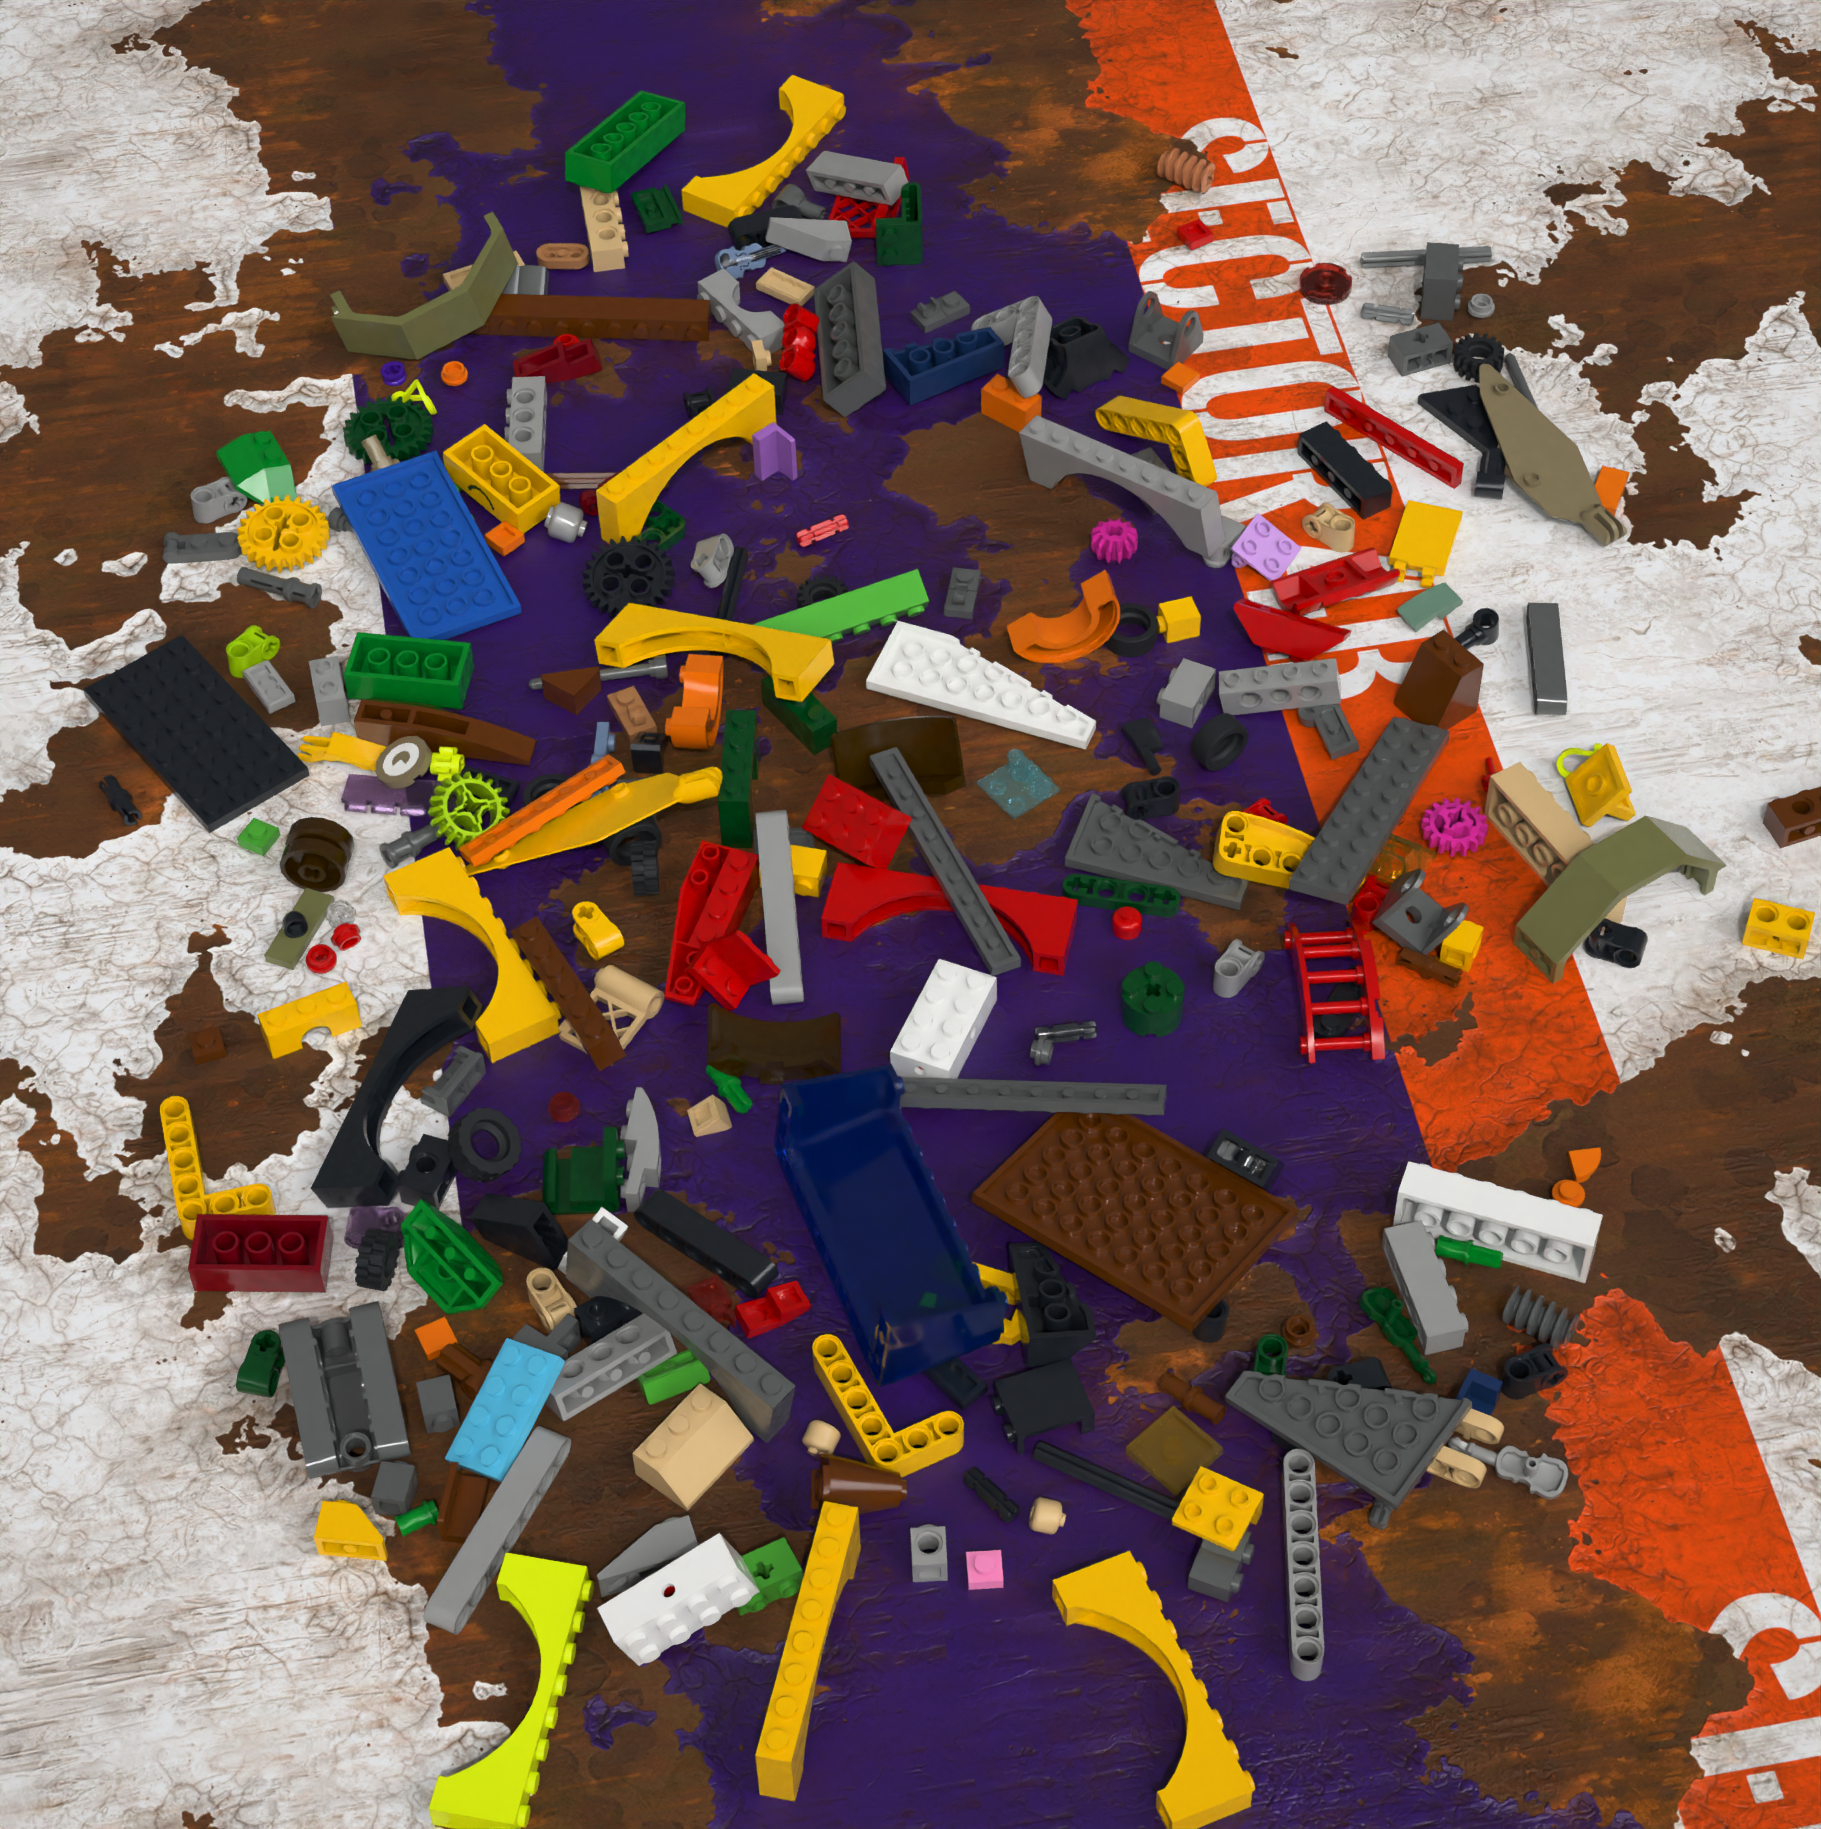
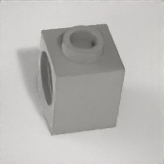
(933, 1565)

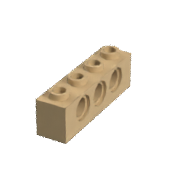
(603, 229)

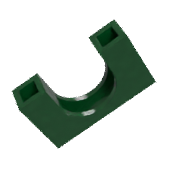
(738, 769)

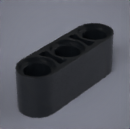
(753, 227)

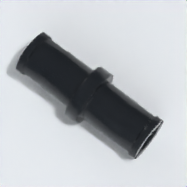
(120, 800)

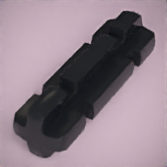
(1068, 1031)
(991, 1494)

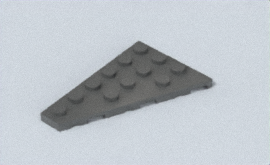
(1363, 1434)

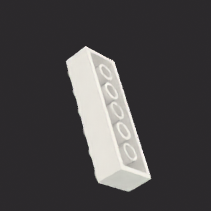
(1520, 1225)

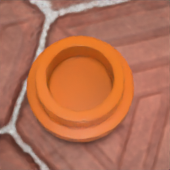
(454, 373)
(1568, 1193)

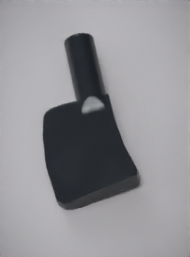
(1145, 741)

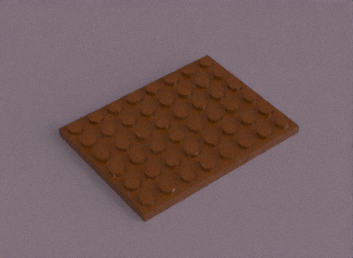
(1137, 1210)

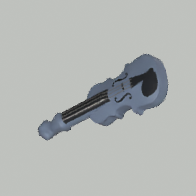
(748, 258)

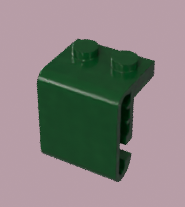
(901, 239)
(586, 1179)

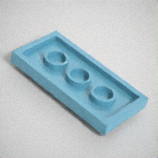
(505, 1410)

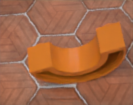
(1072, 634)
(698, 719)

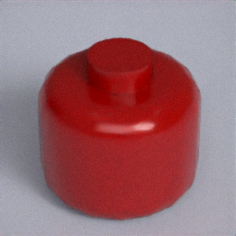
(1126, 923)

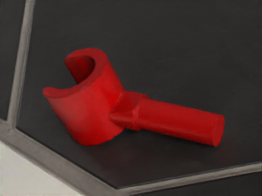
(1486, 778)

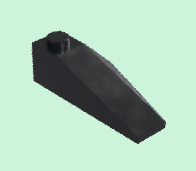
(1049, 1312)

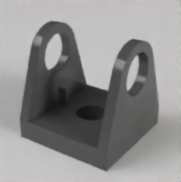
(1154, 328)
(1431, 920)

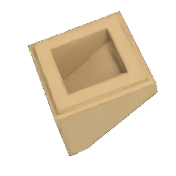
(709, 1117)

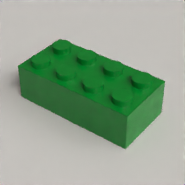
(409, 669)

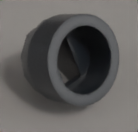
(294, 924)

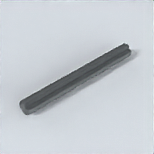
(1417, 257)

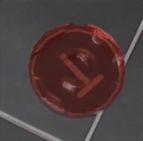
(1325, 284)

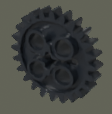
(628, 576)

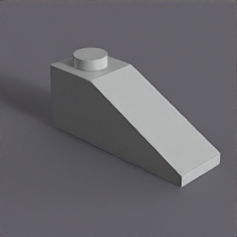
(811, 237)
(648, 1555)

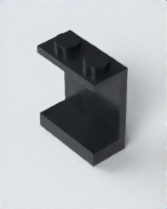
(1041, 1402)

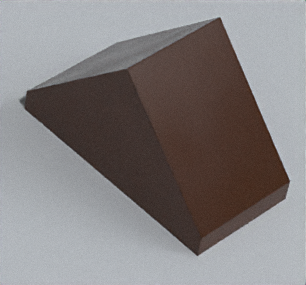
(572, 688)

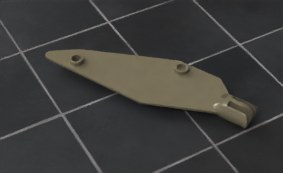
(1544, 459)

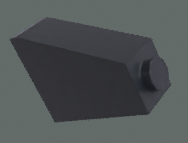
(522, 1228)

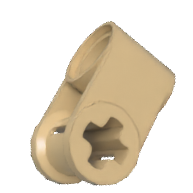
(1332, 527)
(551, 1303)

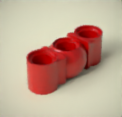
(799, 342)

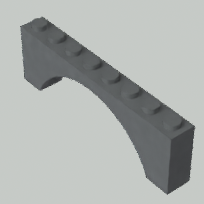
(608, 1269)

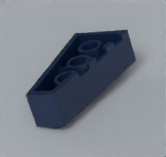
(943, 364)

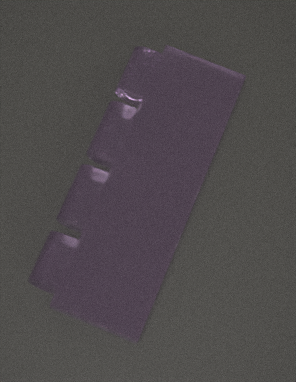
(369, 790)

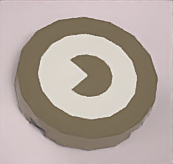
(403, 762)

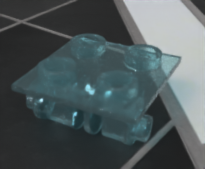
(1018, 785)

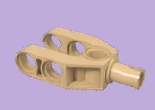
(1462, 1467)

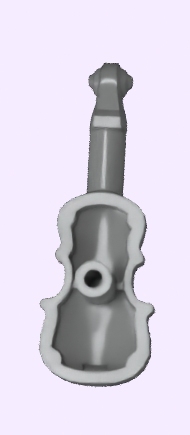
(1542, 1475)

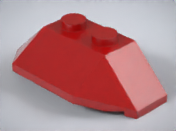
(1287, 632)

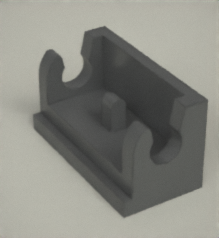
(455, 1082)

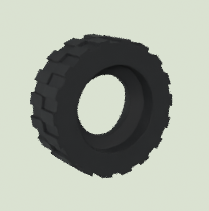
(500, 1129)

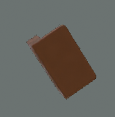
(461, 1504)

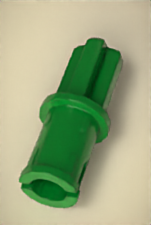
(731, 1089)
(1468, 1252)

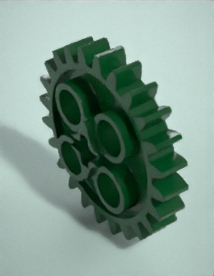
(407, 425)

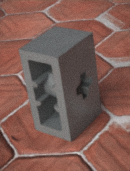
(1420, 349)

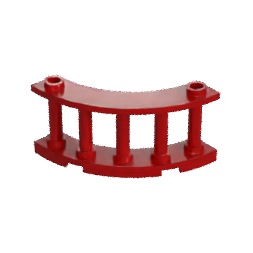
(1363, 974)

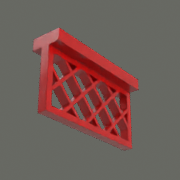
(881, 211)

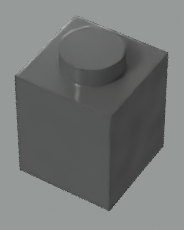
(438, 1404)
(394, 1488)

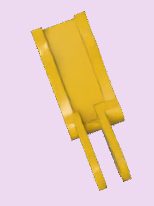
(341, 748)

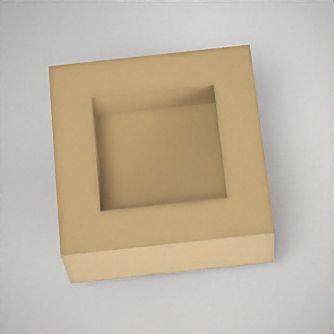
(760, 357)

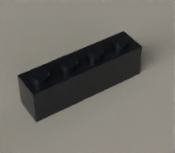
(1345, 470)

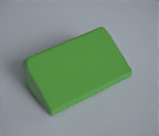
(673, 1377)

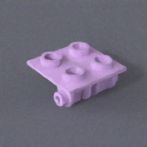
(1264, 549)

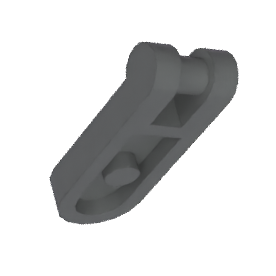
(200, 547)

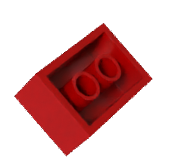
(856, 822)

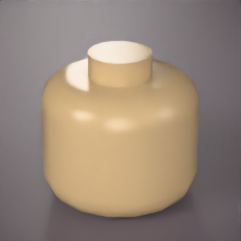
(820, 1437)
(1046, 1516)

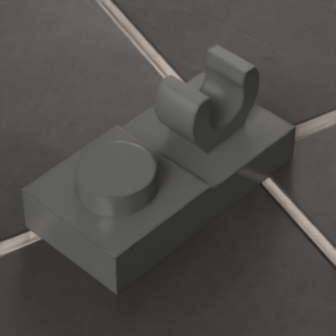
(940, 311)
(962, 593)

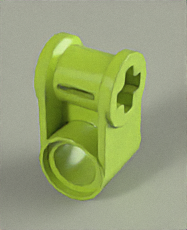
(250, 650)

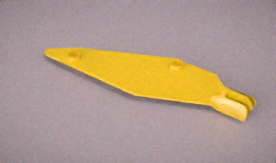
(608, 814)

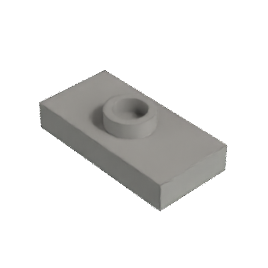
(268, 686)

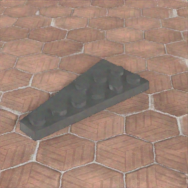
(1137, 852)

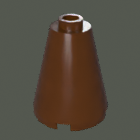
(854, 1485)

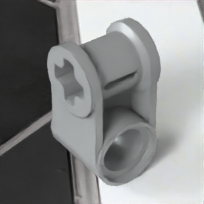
(215, 500)
(1232, 532)
(713, 559)
(1235, 969)

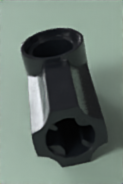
(1491, 475)

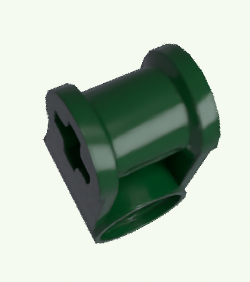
(262, 1365)
(1271, 1365)

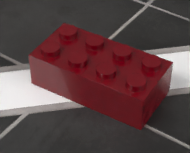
(261, 1253)

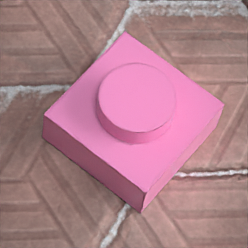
(984, 1569)

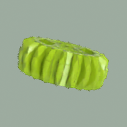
(463, 789)

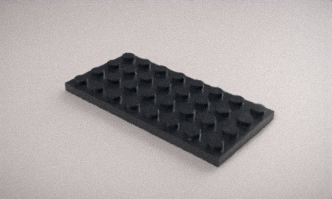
(196, 733)

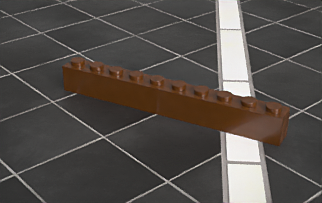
(599, 317)

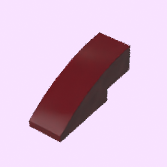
(560, 362)

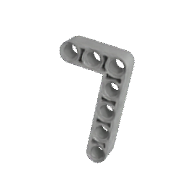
(1029, 329)

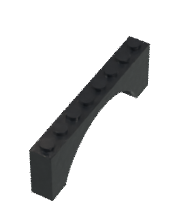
(354, 1166)

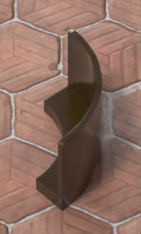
(925, 742)
(771, 1048)

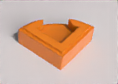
(1584, 1163)

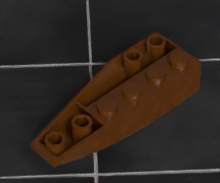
(389, 720)

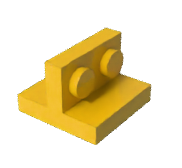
(1601, 787)

